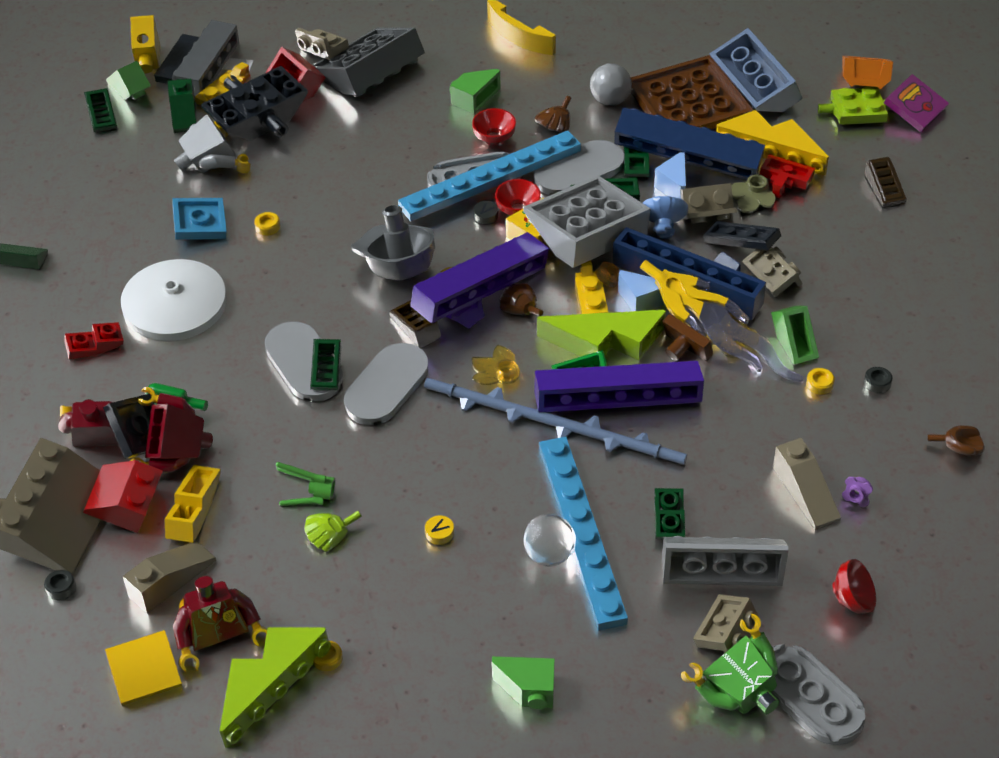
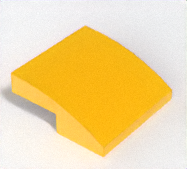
(143, 667)

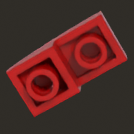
(101, 339)

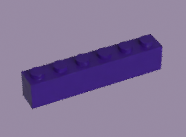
(479, 277)
(618, 386)

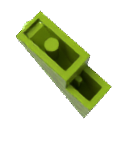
(588, 333)
(260, 682)

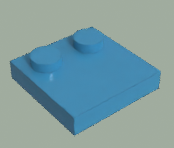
(199, 218)

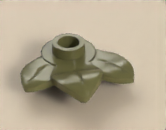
(753, 194)

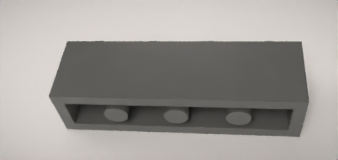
(208, 55)

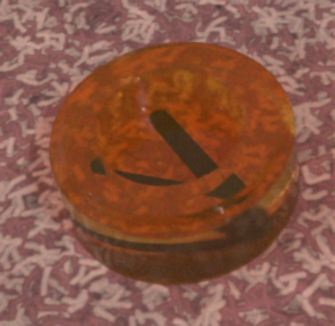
(608, 274)

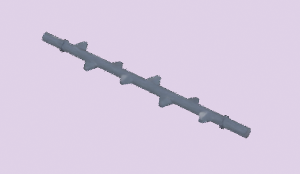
(563, 425)

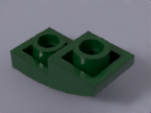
(669, 512)

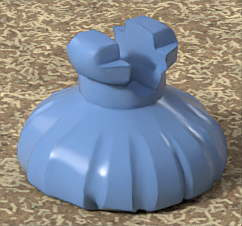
(666, 212)

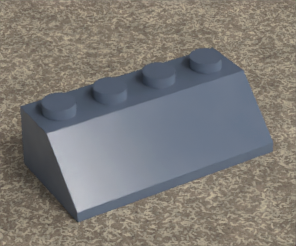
(757, 73)

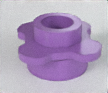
(862, 486)

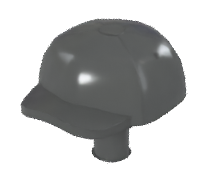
(396, 248)

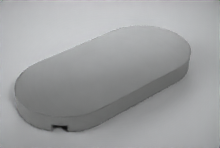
(594, 159)
(451, 168)
(290, 351)
(386, 383)
(817, 697)

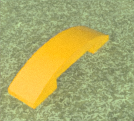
(534, 40)

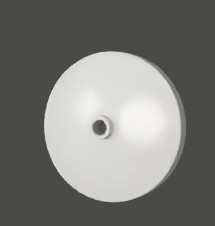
(173, 300)

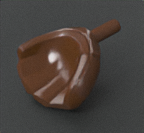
(556, 117)
(519, 300)
(962, 440)

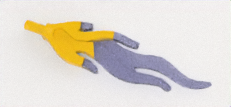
(711, 309)

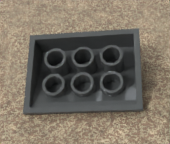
(371, 59)

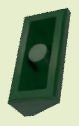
(22, 256)

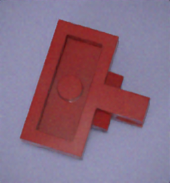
(786, 174)

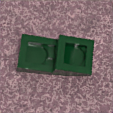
(635, 163)

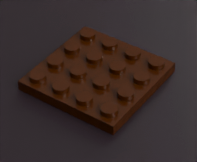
(690, 93)

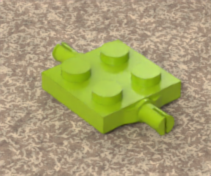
(856, 106)

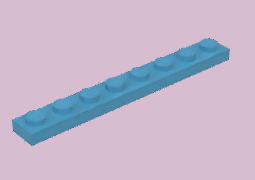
(489, 175)
(589, 549)

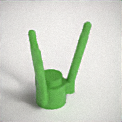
(320, 486)

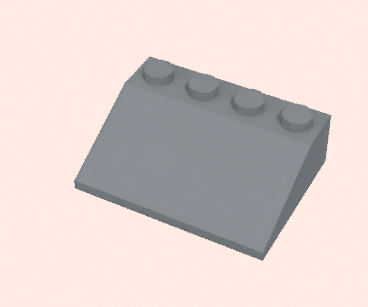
(586, 219)

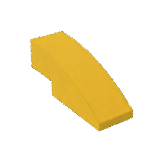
(192, 504)

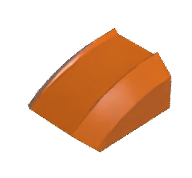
(867, 71)

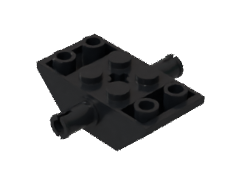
(258, 104)

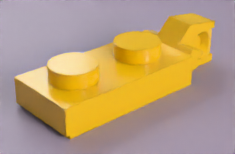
(217, 87)
(590, 291)

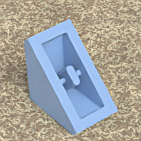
(671, 176)
(639, 291)

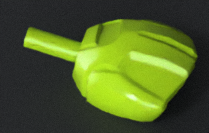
(328, 529)

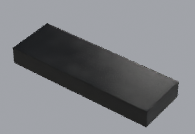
(174, 58)
(742, 235)

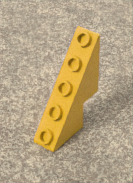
(781, 140)

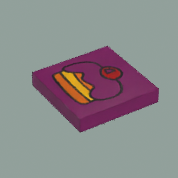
(916, 103)

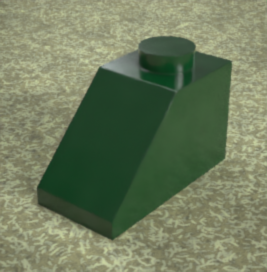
(182, 104)

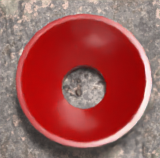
(494, 121)
(516, 192)
(855, 587)

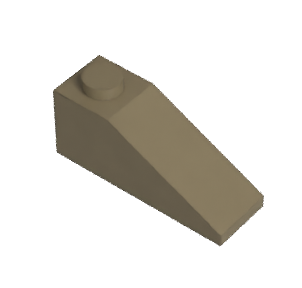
(805, 483)
(165, 574)

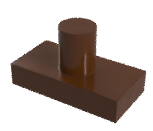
(685, 339)

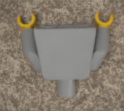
(208, 148)

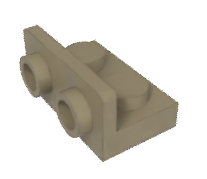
(321, 42)
(709, 201)
(773, 269)
(722, 623)

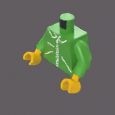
(741, 675)

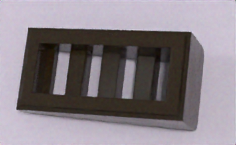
(884, 168)
(415, 325)

